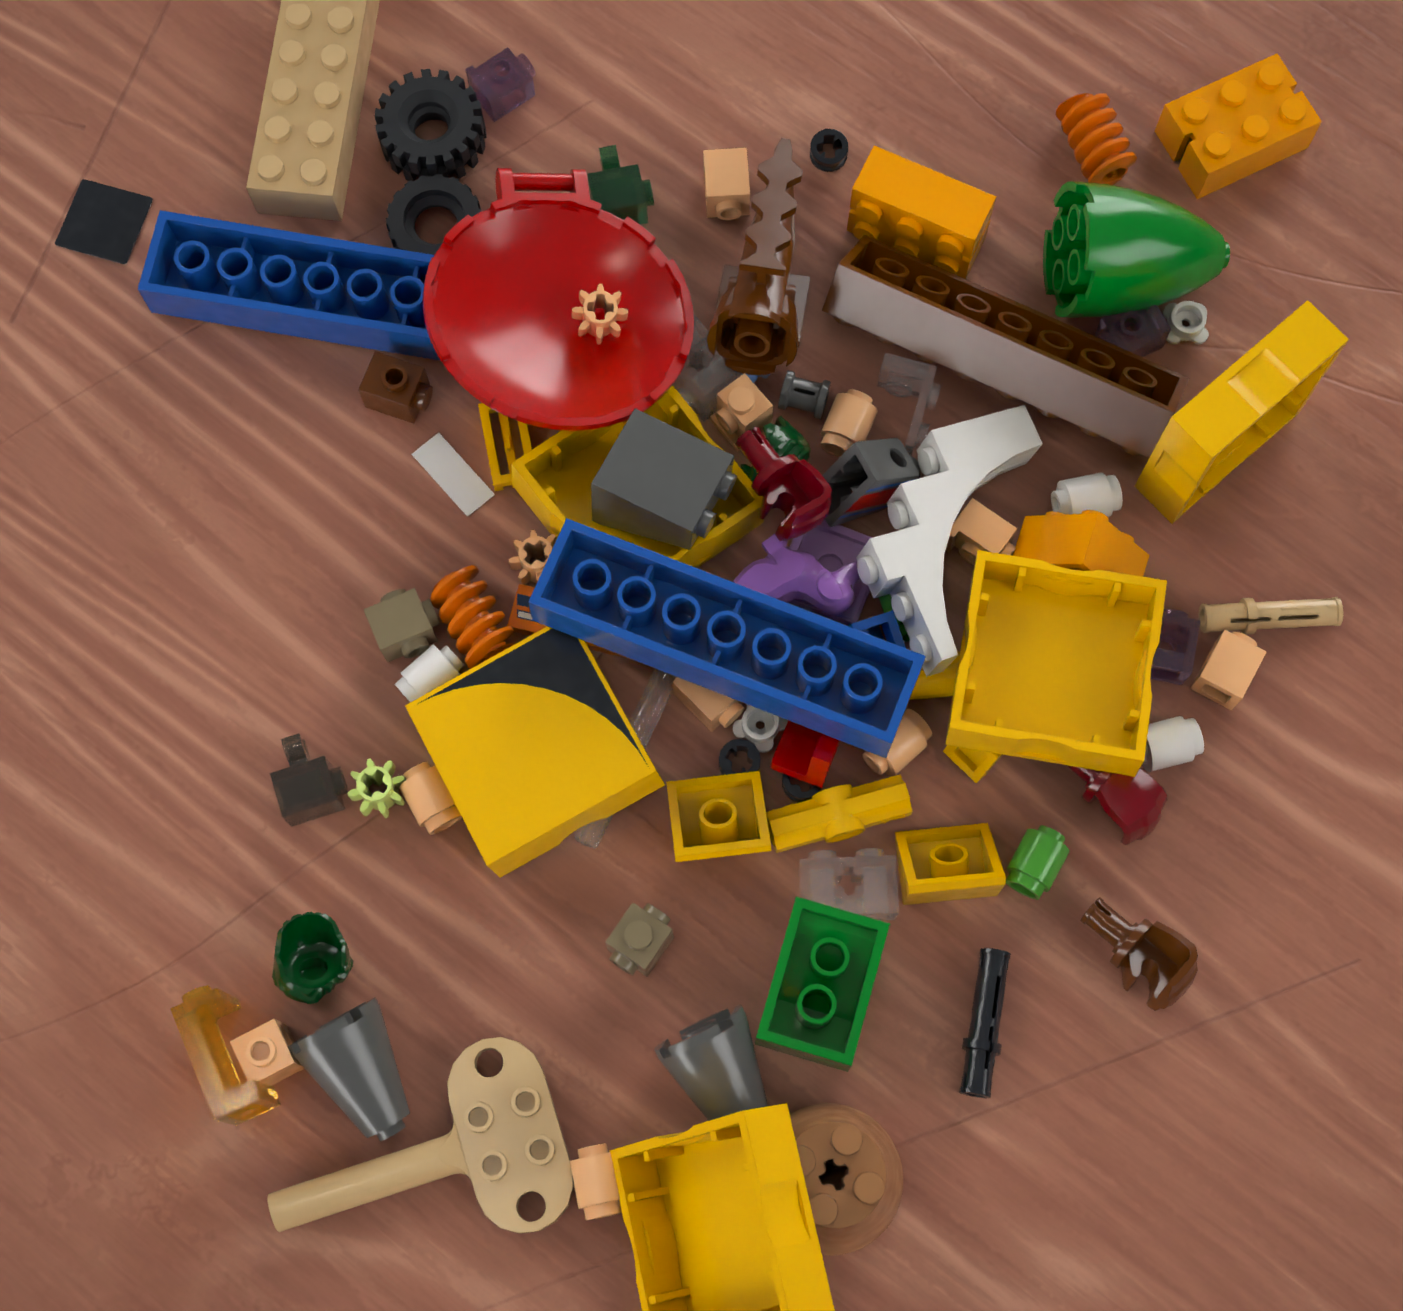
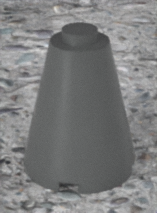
(716, 1064)
(357, 1069)

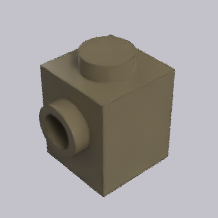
(402, 624)
(640, 939)

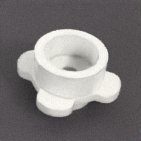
(1186, 311)
(763, 737)

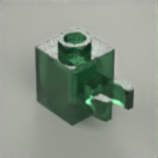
(620, 188)

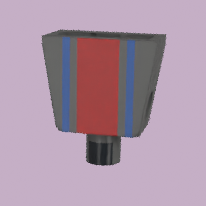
(873, 473)

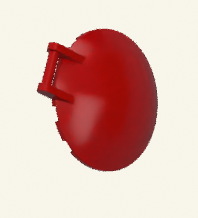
(506, 295)

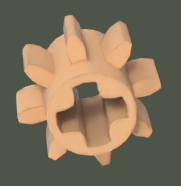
(612, 313)
(531, 547)

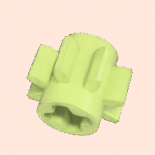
(377, 775)

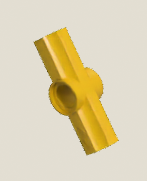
(838, 813)

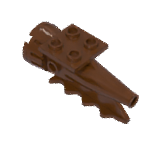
(760, 301)

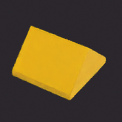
(718, 816)
(948, 864)

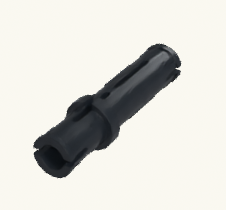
(983, 1034)

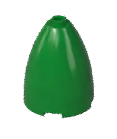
(1125, 251)

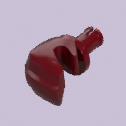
(786, 485)
(1129, 801)

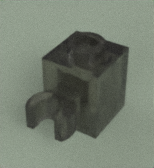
(308, 786)

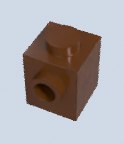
(395, 387)

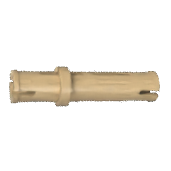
(1253, 615)

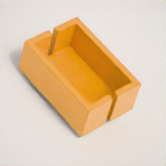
(1237, 125)
(920, 211)

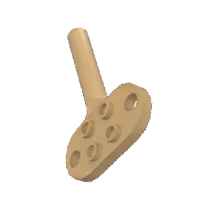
(500, 1138)

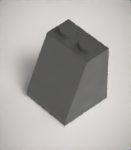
(661, 482)

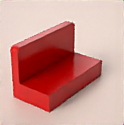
(804, 754)

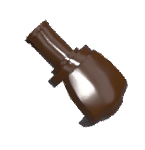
(1147, 950)

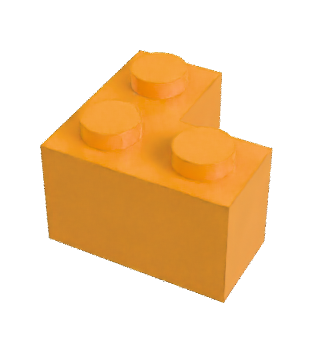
(1080, 543)

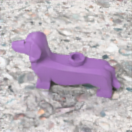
(799, 575)

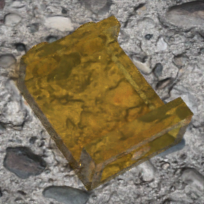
(210, 1059)

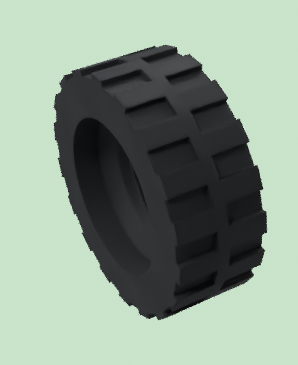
(422, 195)

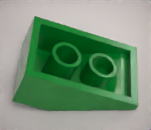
(822, 984)

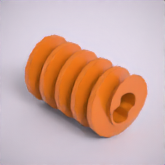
(1094, 138)
(469, 616)

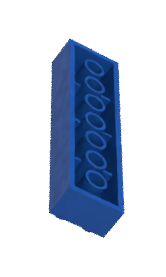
(287, 283)
(726, 637)

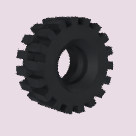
(423, 101)

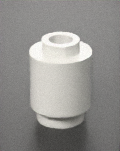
(1088, 493)
(429, 672)
(1172, 743)

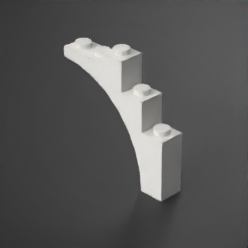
(923, 510)

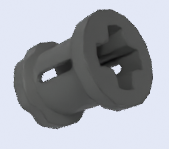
(804, 394)

